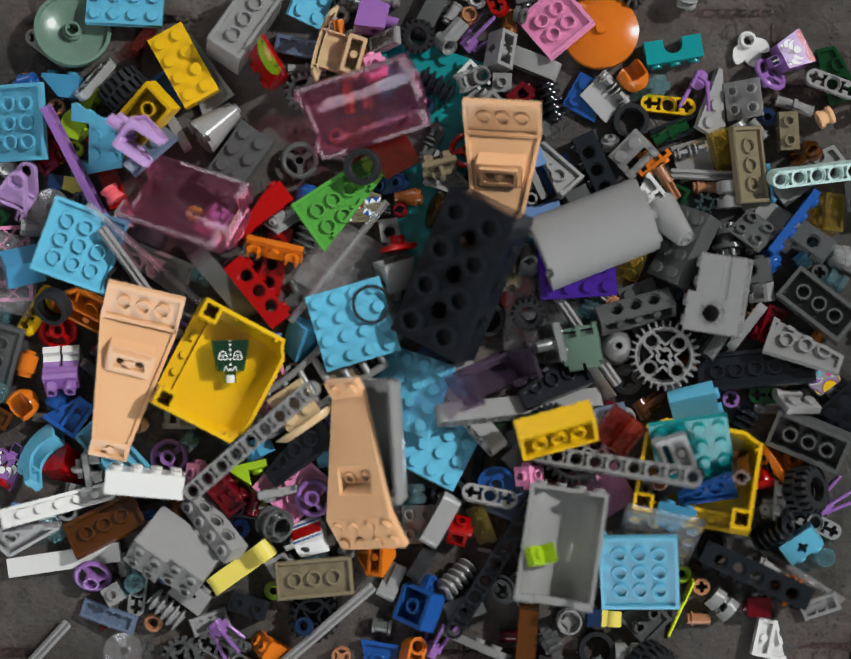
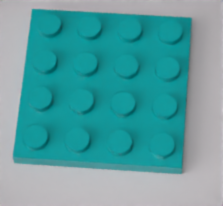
(708, 440)

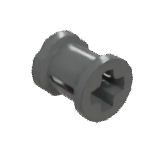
(381, 625)

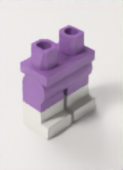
(61, 369)

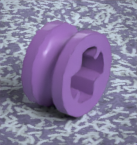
(735, 401)

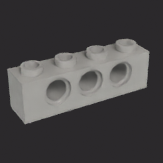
(214, 527)

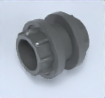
(727, 243)
(274, 523)

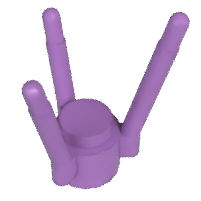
(469, 41)
(698, 81)
(830, 506)
(218, 628)
(433, 645)

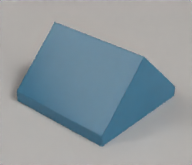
(16, 267)
(300, 339)

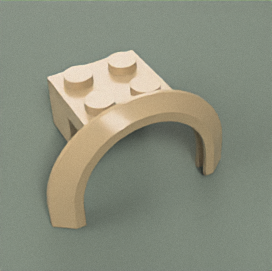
(336, 50)
(304, 419)

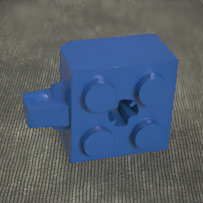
(420, 604)

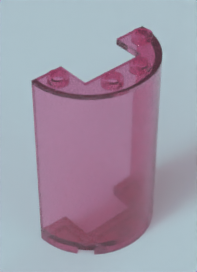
(365, 106)
(190, 205)

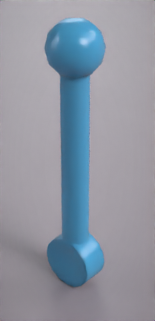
(773, 199)

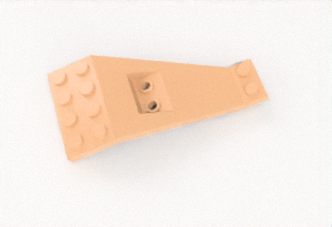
(502, 140)
(139, 328)
(357, 485)

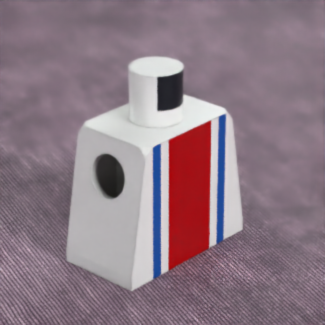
(308, 537)

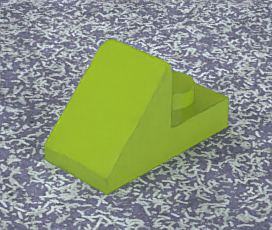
(242, 471)
(541, 554)

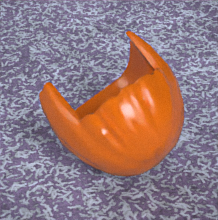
(633, 77)
(23, 403)

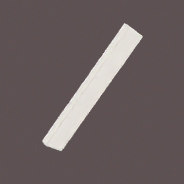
(53, 505)
(59, 560)

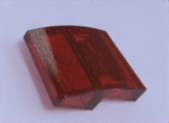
(395, 155)
(620, 430)

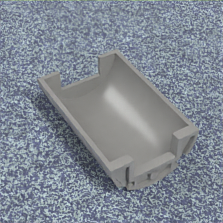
(595, 233)
(387, 415)
(576, 526)

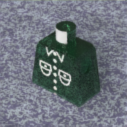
(230, 357)

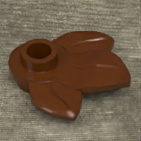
(810, 152)

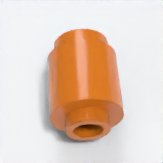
(27, 363)

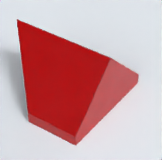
(60, 463)

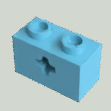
(806, 535)

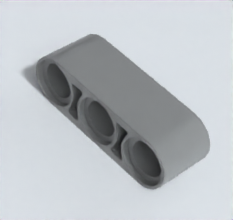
(536, 64)
(439, 519)

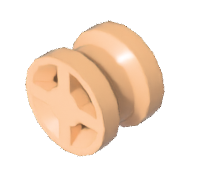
(825, 117)

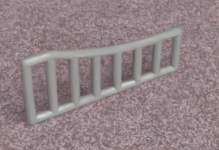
(298, 371)

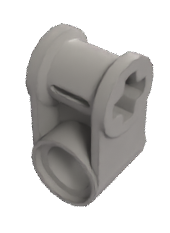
(471, 79)

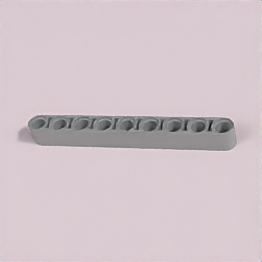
(504, 409)
(243, 444)
(623, 470)

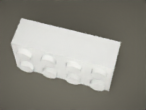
(144, 481)

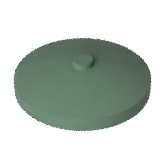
(65, 37)

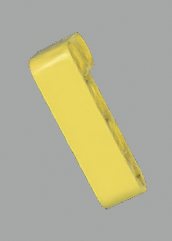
(241, 567)

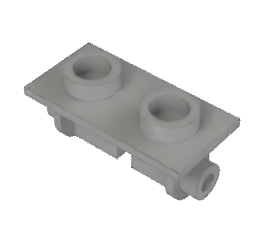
(282, 220)

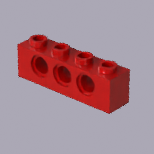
(235, 271)
(277, 274)

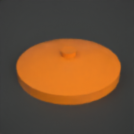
(610, 39)

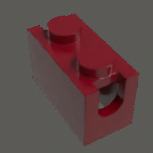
(522, 92)

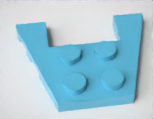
(101, 136)

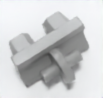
(91, 476)

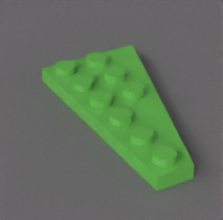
(334, 203)

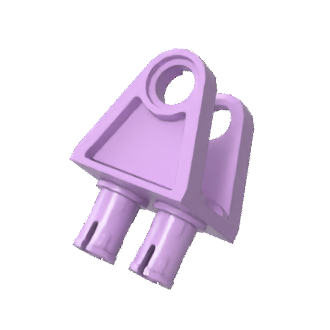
(127, 131)
(20, 189)

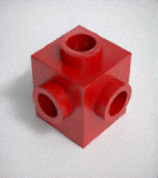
(459, 526)

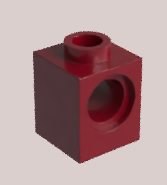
(756, 606)

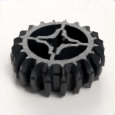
(306, 610)

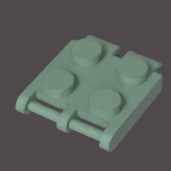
(583, 347)

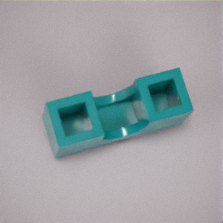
(656, 56)

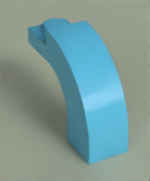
(36, 452)

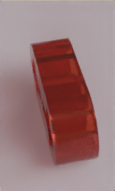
(140, 42)

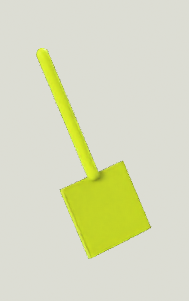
(685, 596)

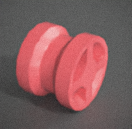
(112, 194)

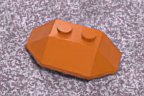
(86, 308)
(376, 561)

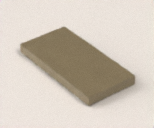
(748, 164)
(314, 578)

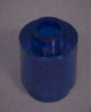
(246, 525)

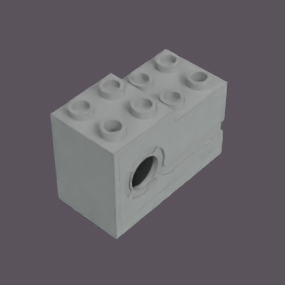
(240, 30)
(720, 295)
(172, 552)

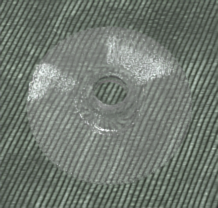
(39, 204)
(113, 647)

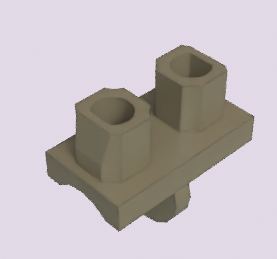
(439, 167)

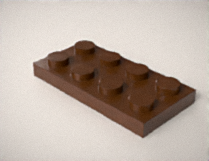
(104, 525)

